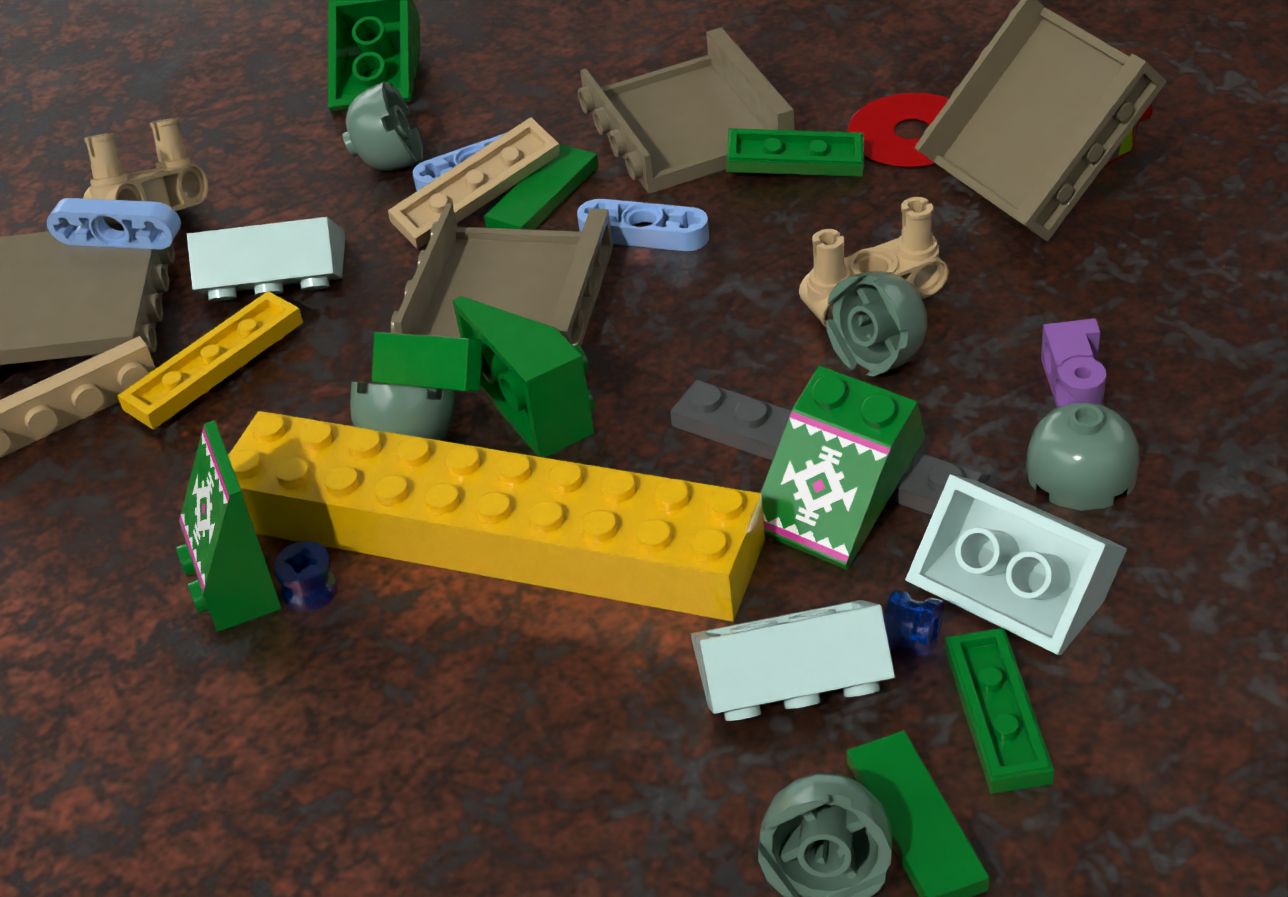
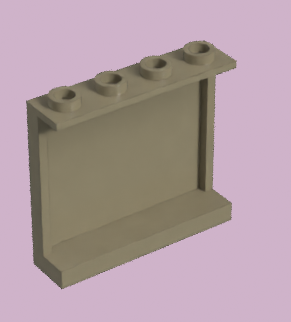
(1039, 116)
(678, 117)
(520, 271)
(77, 298)

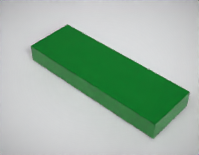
(795, 152)
(542, 190)
(427, 361)
(998, 711)
(921, 823)

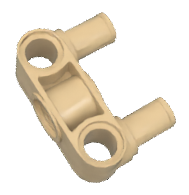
(173, 181)
(909, 256)

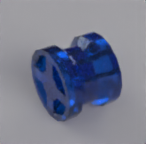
(305, 576)
(913, 623)

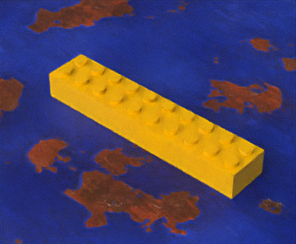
(502, 514)

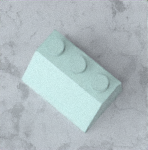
(266, 257)
(1014, 564)
(793, 658)

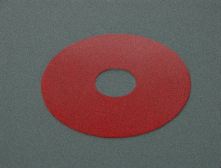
(878, 123)

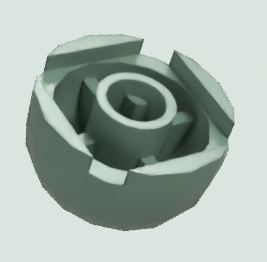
(381, 131)
(876, 321)
(402, 409)
(1083, 456)
(825, 839)

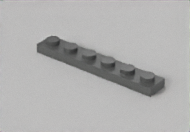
(760, 426)

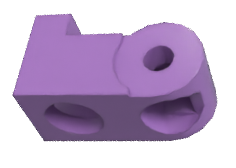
(1072, 362)

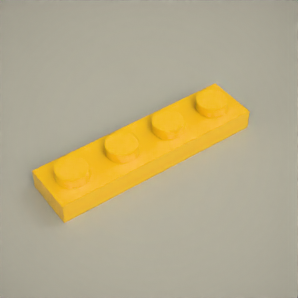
(210, 360)

